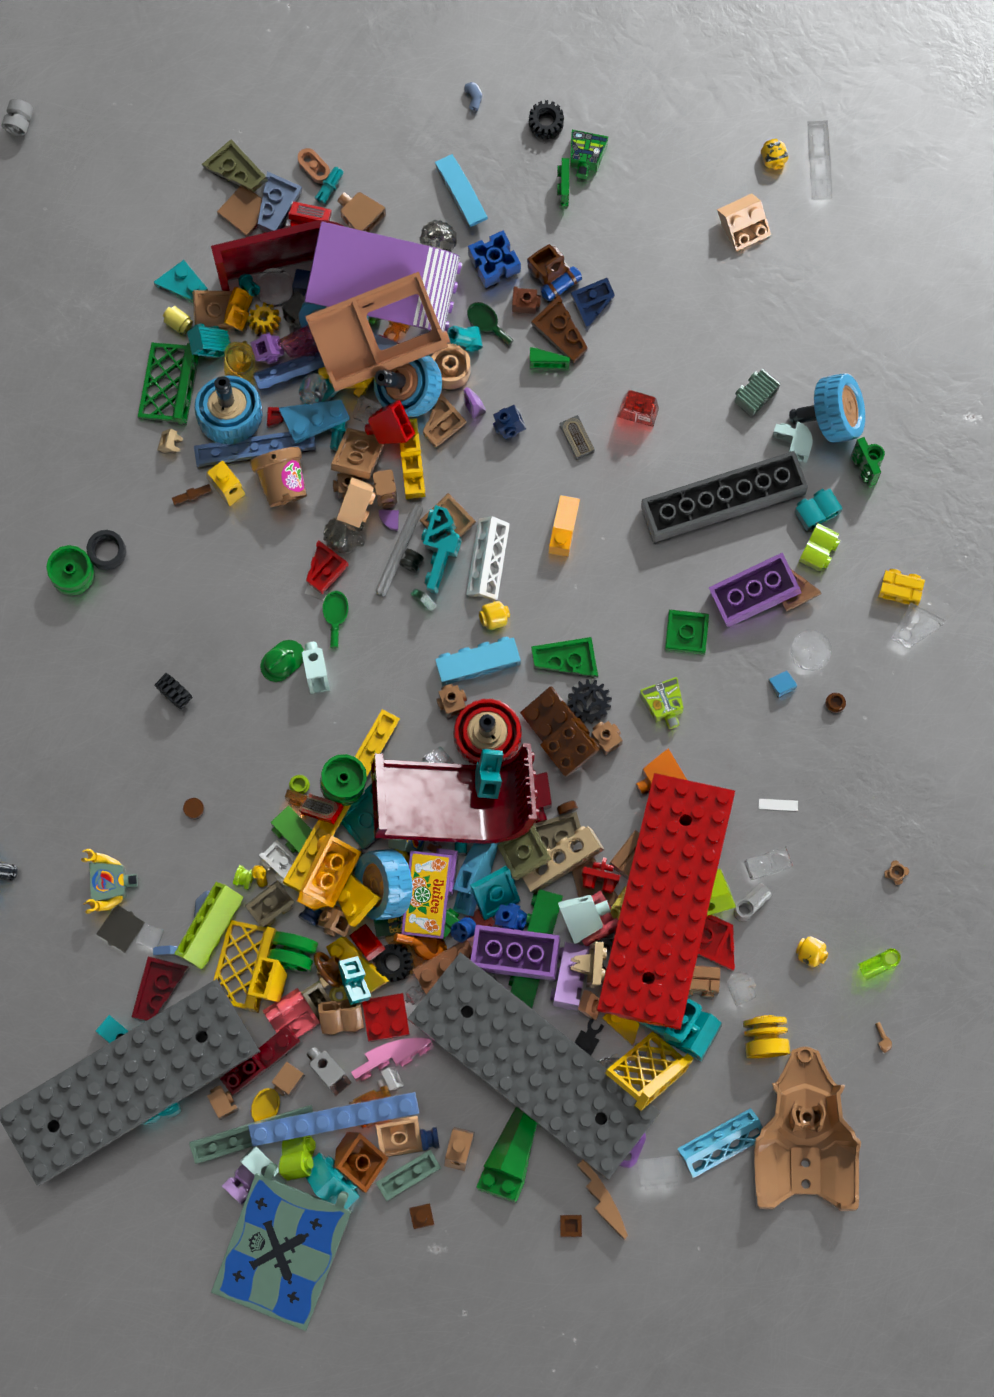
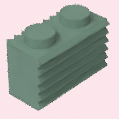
(756, 392)

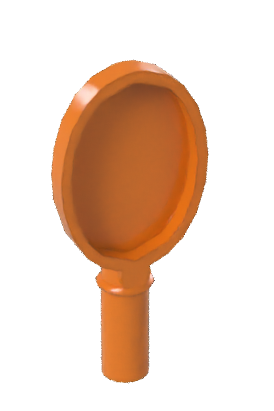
(424, 946)

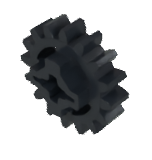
(596, 704)

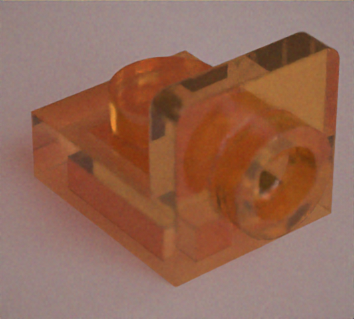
(295, 800)

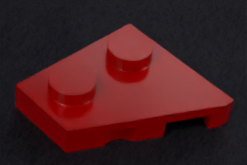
(325, 568)

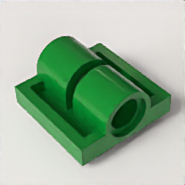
(869, 460)

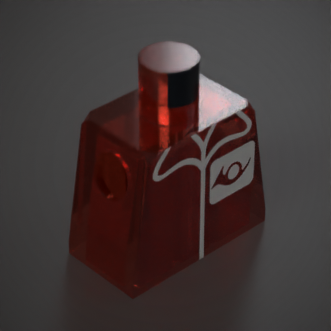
(639, 408)

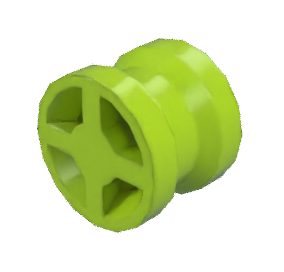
(243, 877)

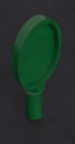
(486, 319)

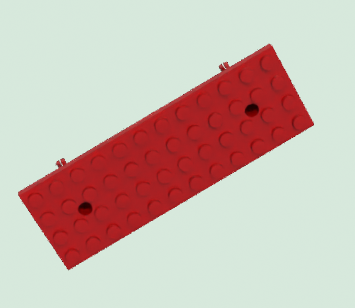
(666, 901)

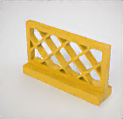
(251, 1003)
(660, 1079)

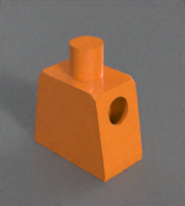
(663, 764)

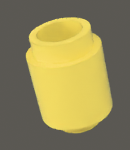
(177, 320)

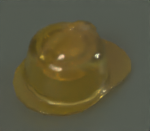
(239, 360)

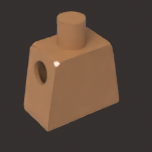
(361, 211)
(459, 1148)

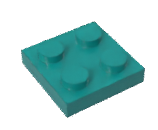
(494, 890)

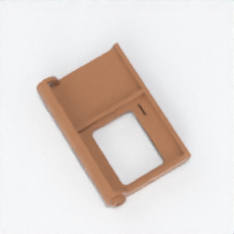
(349, 343)

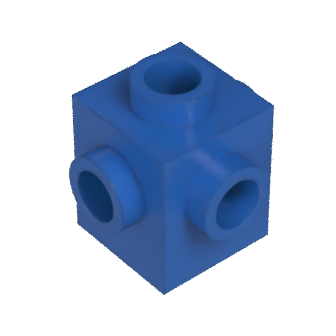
(510, 917)

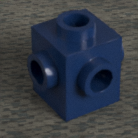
(509, 422)

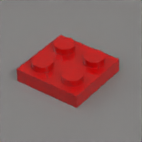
(385, 1017)

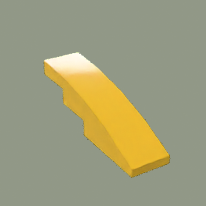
(412, 465)

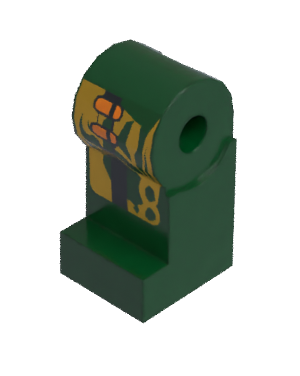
(388, 927)

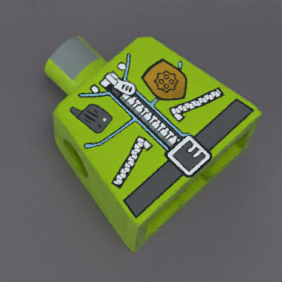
(664, 701)

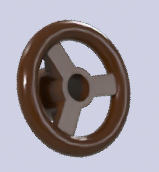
(329, 969)

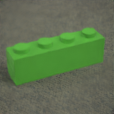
(291, 828)

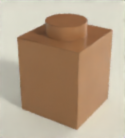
(287, 1079)

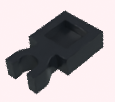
(587, 1039)

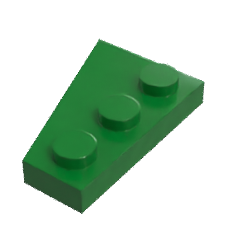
(567, 656)

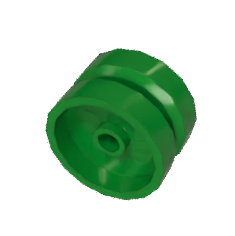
(59, 568)
(343, 768)
(293, 951)

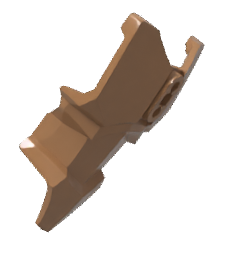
(808, 1129)

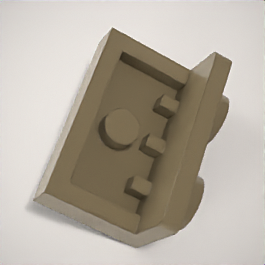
(270, 904)

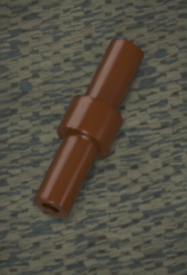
(191, 494)

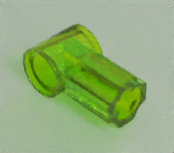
(878, 964)

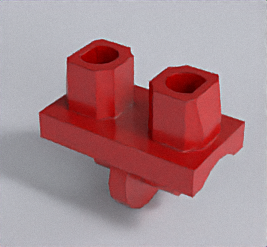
(591, 875)

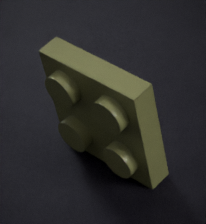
(524, 853)

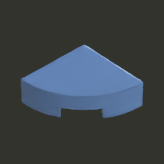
(164, 950)

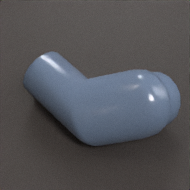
(473, 89)

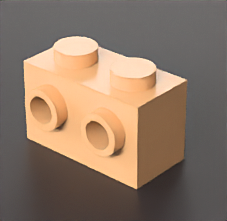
(355, 502)

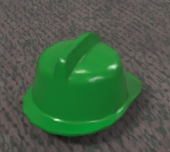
(282, 660)

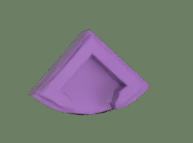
(390, 518)

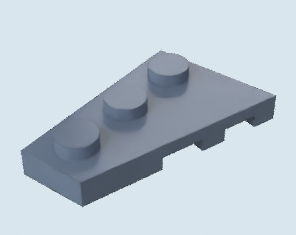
(276, 202)

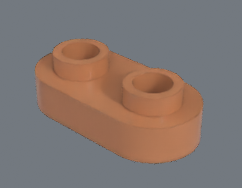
(314, 166)

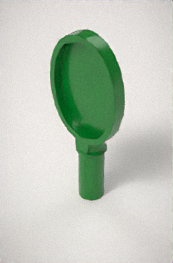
(335, 613)

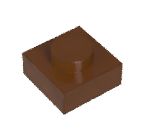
(421, 1216)
(570, 1225)

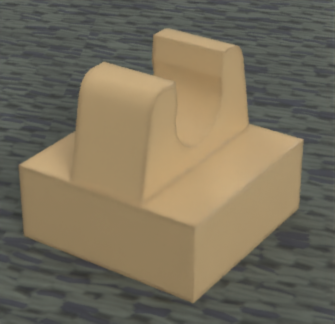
(167, 441)

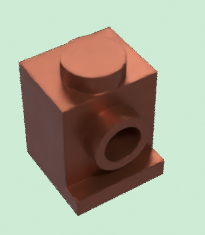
(525, 306)

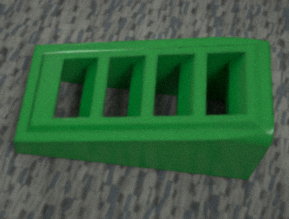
(547, 360)

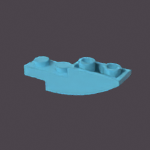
(475, 867)

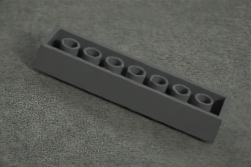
(724, 496)

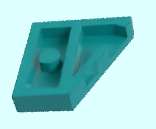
(181, 281)

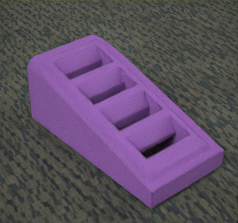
(473, 403)

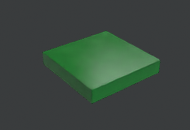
(687, 631)

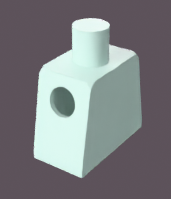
(315, 668)
(583, 916)
(256, 1160)

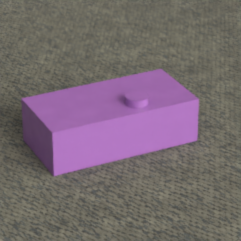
(755, 590)
(516, 952)

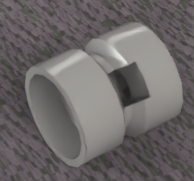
(17, 118)

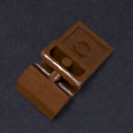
(561, 732)

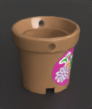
(280, 476)

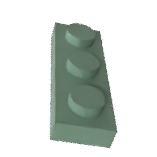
(408, 1175)

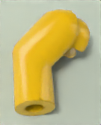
(260, 874)

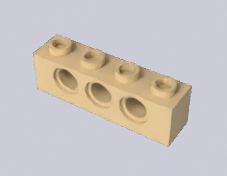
(590, 847)

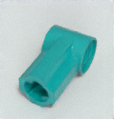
(467, 337)

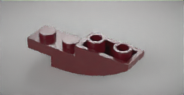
(254, 1067)

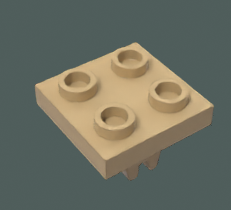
(591, 964)

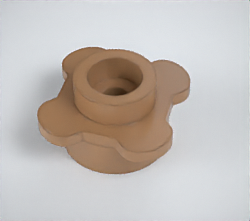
(896, 866)

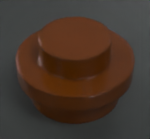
(835, 702)

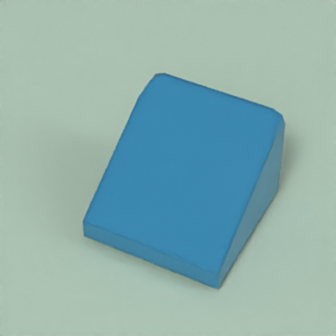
(783, 683)

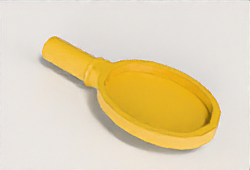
(265, 1104)

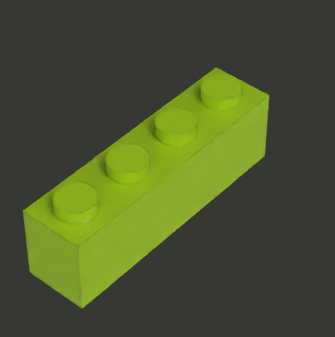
(209, 925)

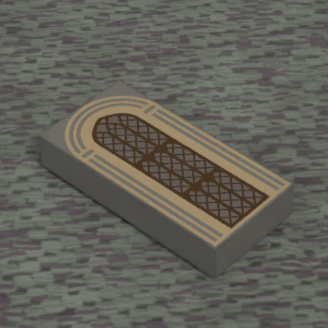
(577, 437)

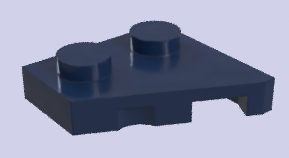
(592, 300)

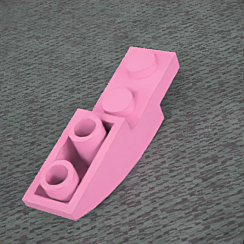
(398, 1051)

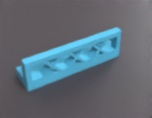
(721, 1139)

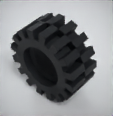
(546, 130)
(173, 691)
(405, 962)

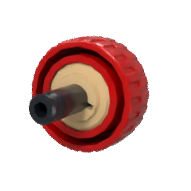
(487, 726)

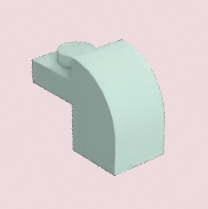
(799, 437)

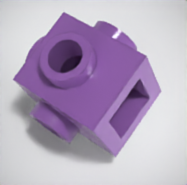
(267, 348)

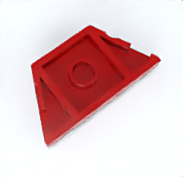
(718, 942)

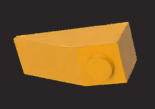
(564, 526)

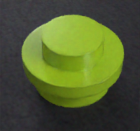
(299, 784)

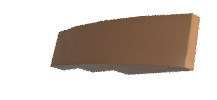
(606, 1207)

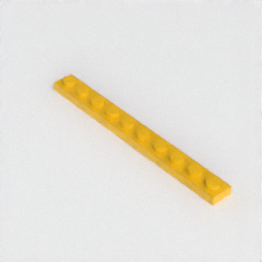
(373, 743)

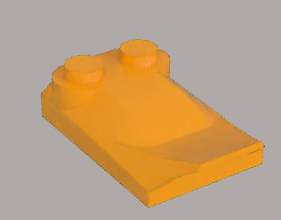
(328, 873)

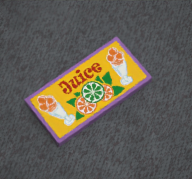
(429, 895)

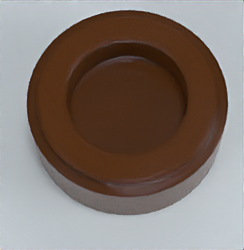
(193, 808)
(567, 808)

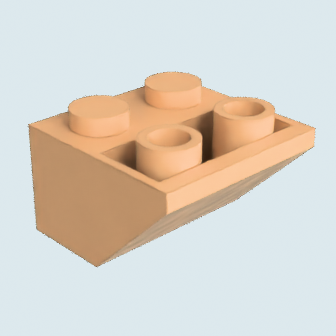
(744, 221)

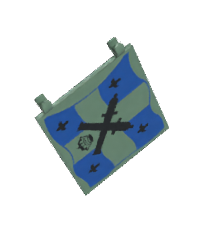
(281, 1250)

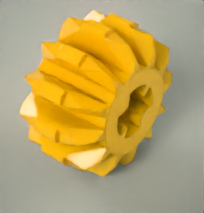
(270, 315)

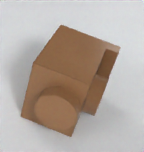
(221, 1102)

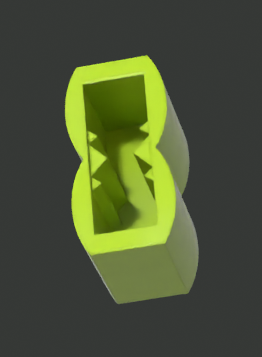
(819, 547)
(297, 1157)

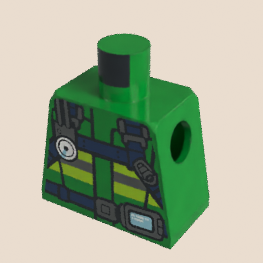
(587, 152)

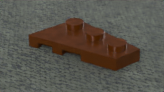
(560, 330)

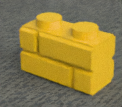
(901, 587)

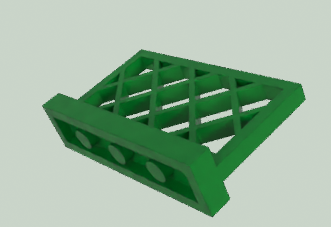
(184, 388)

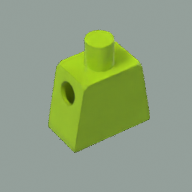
(721, 895)

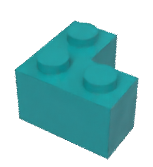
(329, 1182)

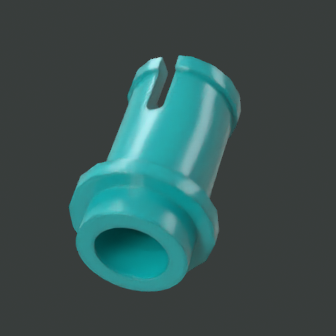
(246, 282)

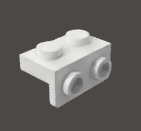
(278, 859)

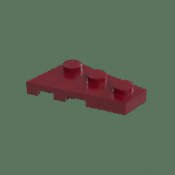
(156, 987)

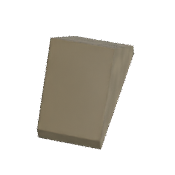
(315, 995)

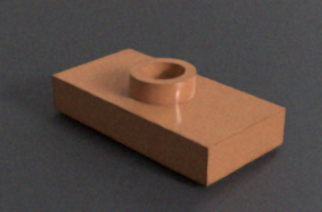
(589, 1004)

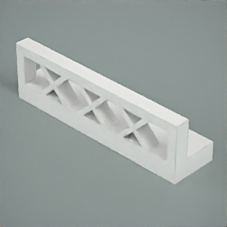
(484, 555)

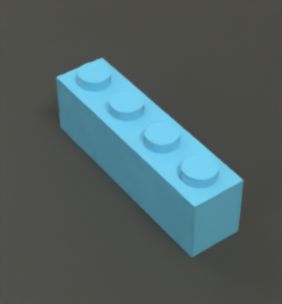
(477, 661)

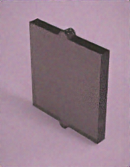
(120, 928)

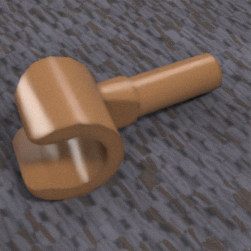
(886, 1044)

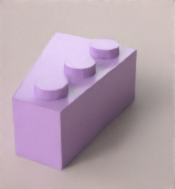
(569, 982)

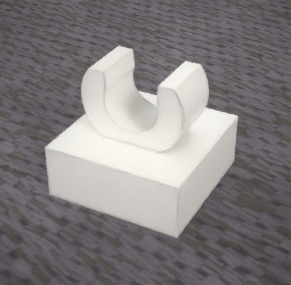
(391, 1079)

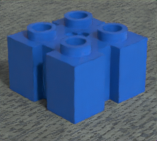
(505, 262)

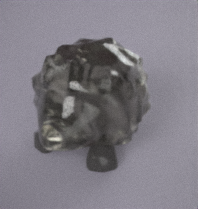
(438, 235)
(342, 536)

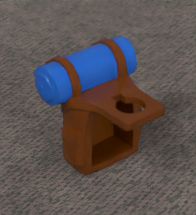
(553, 272)

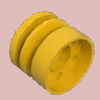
(766, 1037)

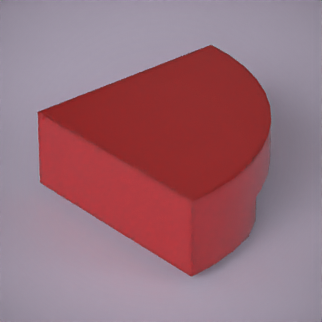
(274, 417)

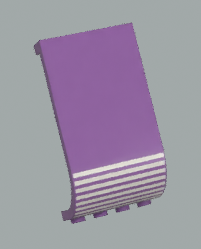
(358, 261)

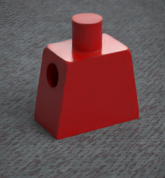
(390, 424)

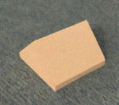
(399, 1136)

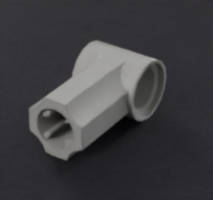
(752, 901)

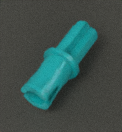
(329, 185)
(337, 435)

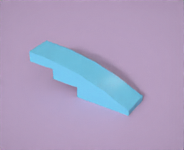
(461, 190)

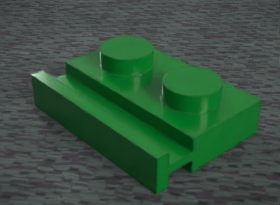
(563, 187)

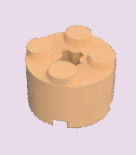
(459, 359)

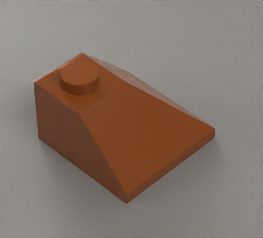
(359, 1160)

